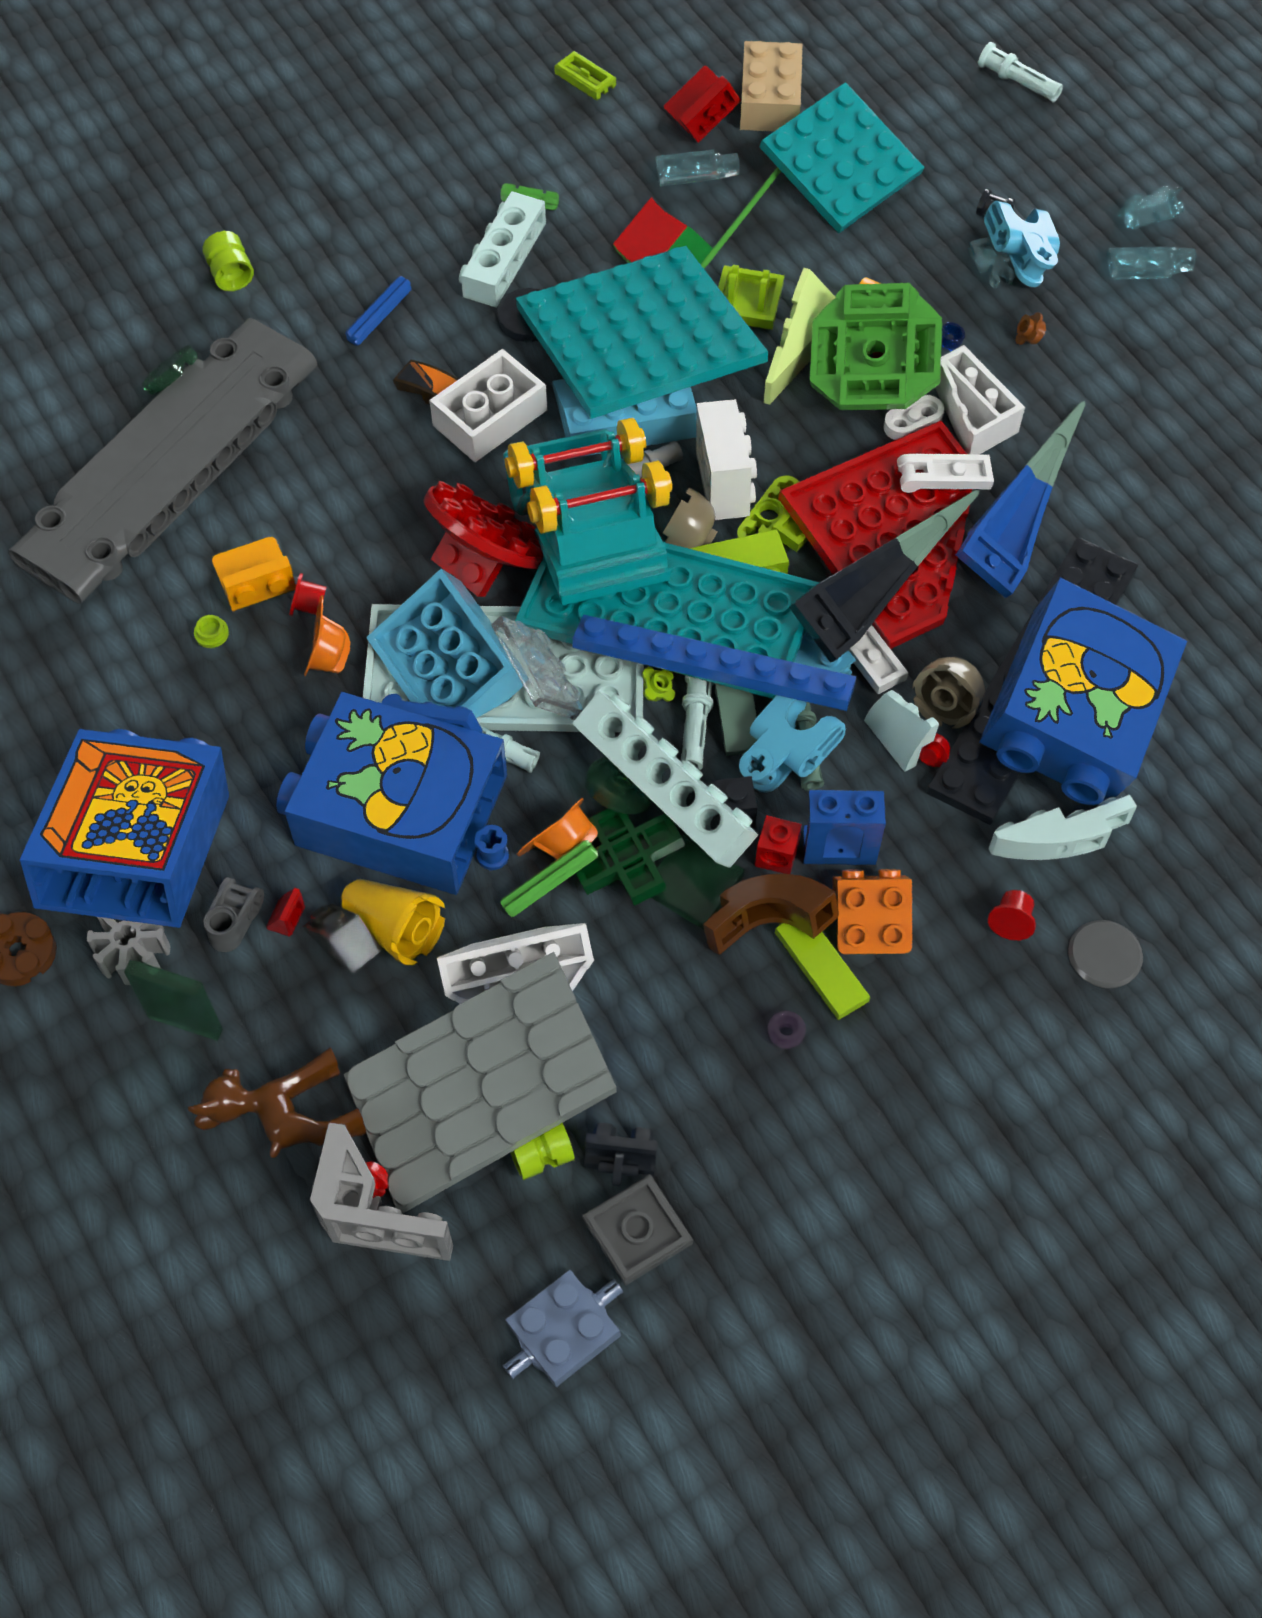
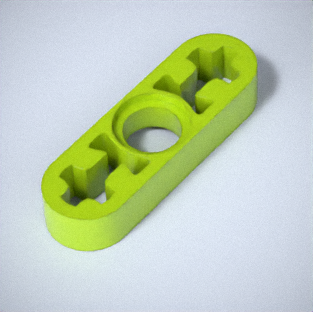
(768, 501)

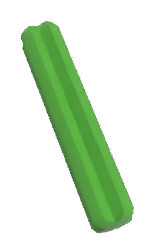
(549, 878)

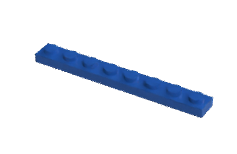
(714, 662)

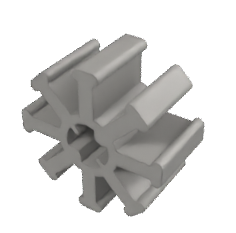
(124, 943)

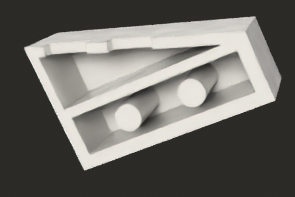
(977, 402)

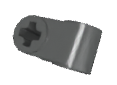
(235, 908)

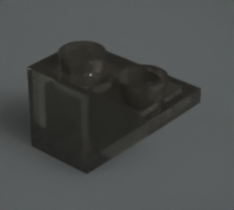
(342, 936)

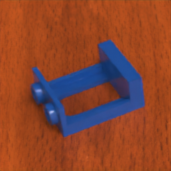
(832, 832)

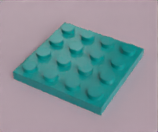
(841, 157)

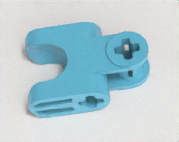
(1029, 243)
(784, 748)

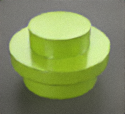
(211, 631)

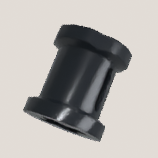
(988, 198)

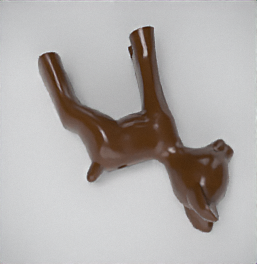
(227, 1100)

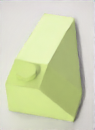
(796, 341)

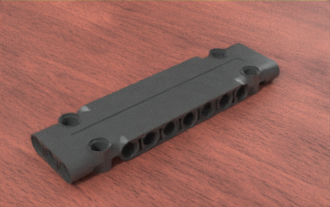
(162, 460)

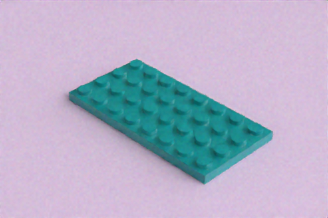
(702, 601)

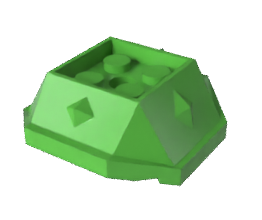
(872, 320)

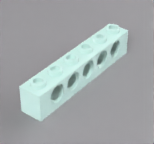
(598, 725)

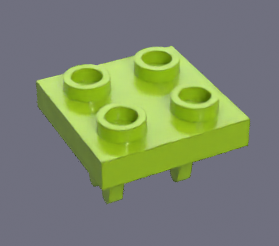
(752, 294)

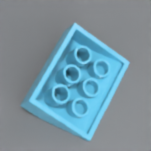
(661, 418)
(446, 649)

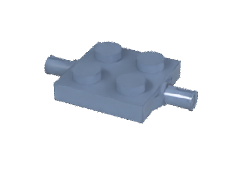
(563, 1328)

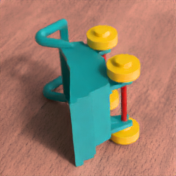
(594, 514)

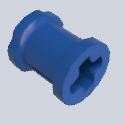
(490, 837)

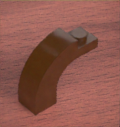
(771, 899)

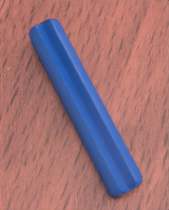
(378, 311)

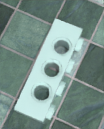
(503, 249)

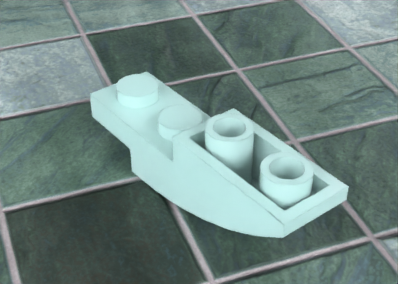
(1054, 837)

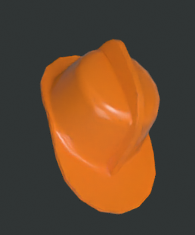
(329, 645)
(563, 834)

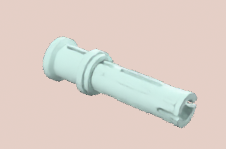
(1009, 67)
(697, 706)

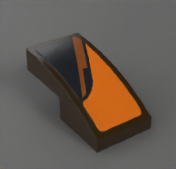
(423, 379)

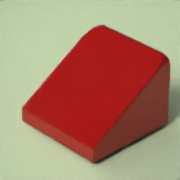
(287, 913)

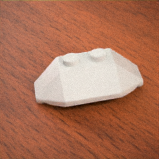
(485, 963)

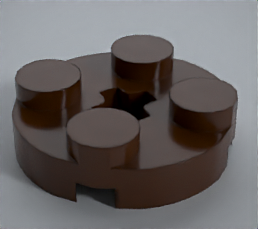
(39, 949)

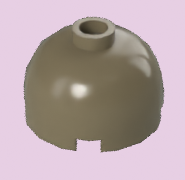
(691, 522)
(949, 691)

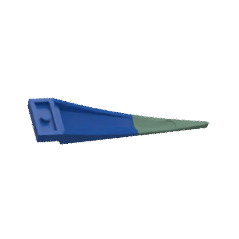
(1006, 533)

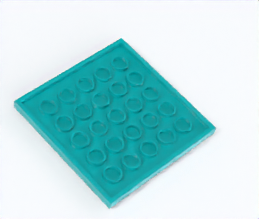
(640, 331)

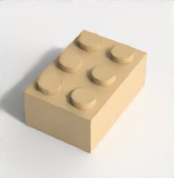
(770, 85)

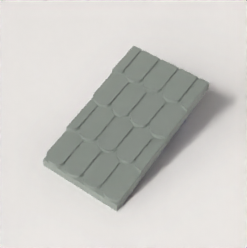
(479, 1082)

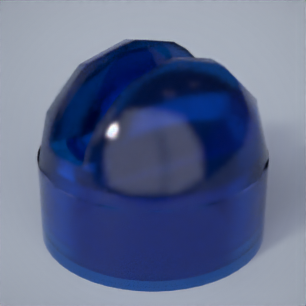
(958, 336)

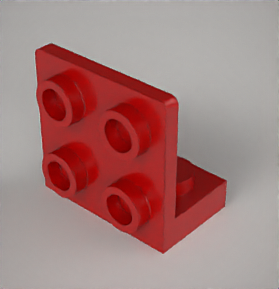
(702, 103)

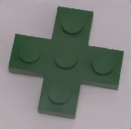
(630, 854)

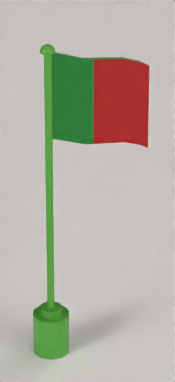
(658, 232)

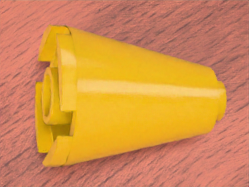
(397, 917)

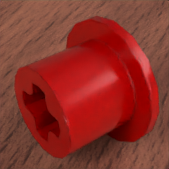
(306, 596)
(1013, 916)

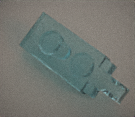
(695, 167)
(1149, 262)

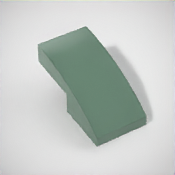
(736, 716)

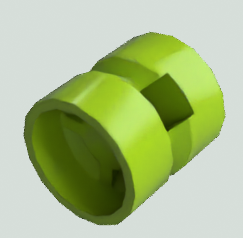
(227, 261)
(549, 1148)

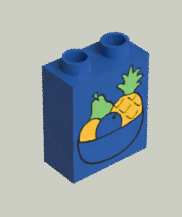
(1083, 694)
(394, 791)

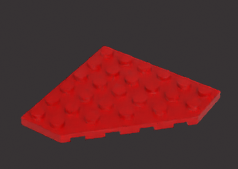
(863, 507)

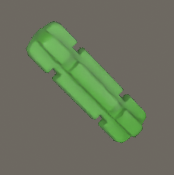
(551, 198)

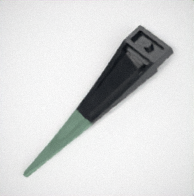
(849, 601)

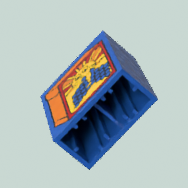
(126, 827)

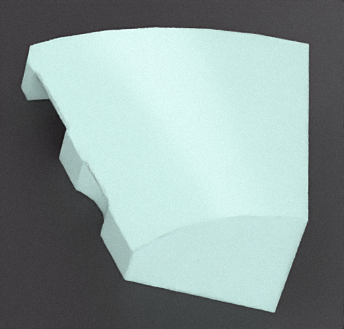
(900, 728)

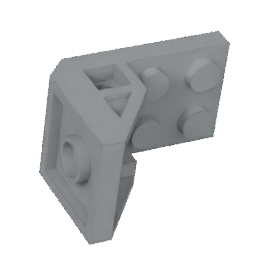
(353, 1217)

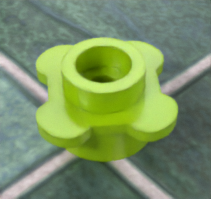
(652, 690)

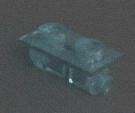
(1140, 208)

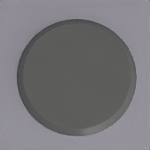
(1105, 954)

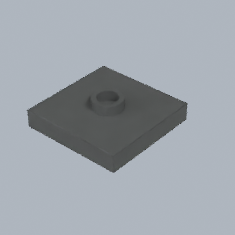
(637, 1230)

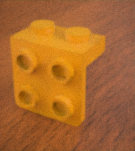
(254, 573)

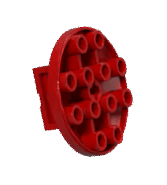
(479, 537)

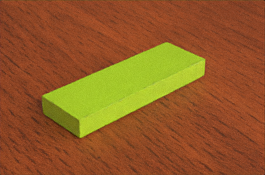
(824, 970)

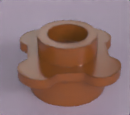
(1030, 329)

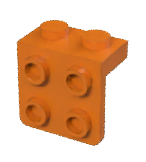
(874, 912)

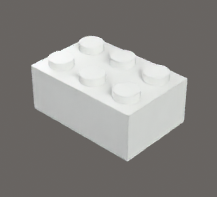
(488, 405)
(725, 459)

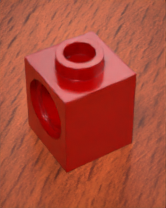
(778, 845)

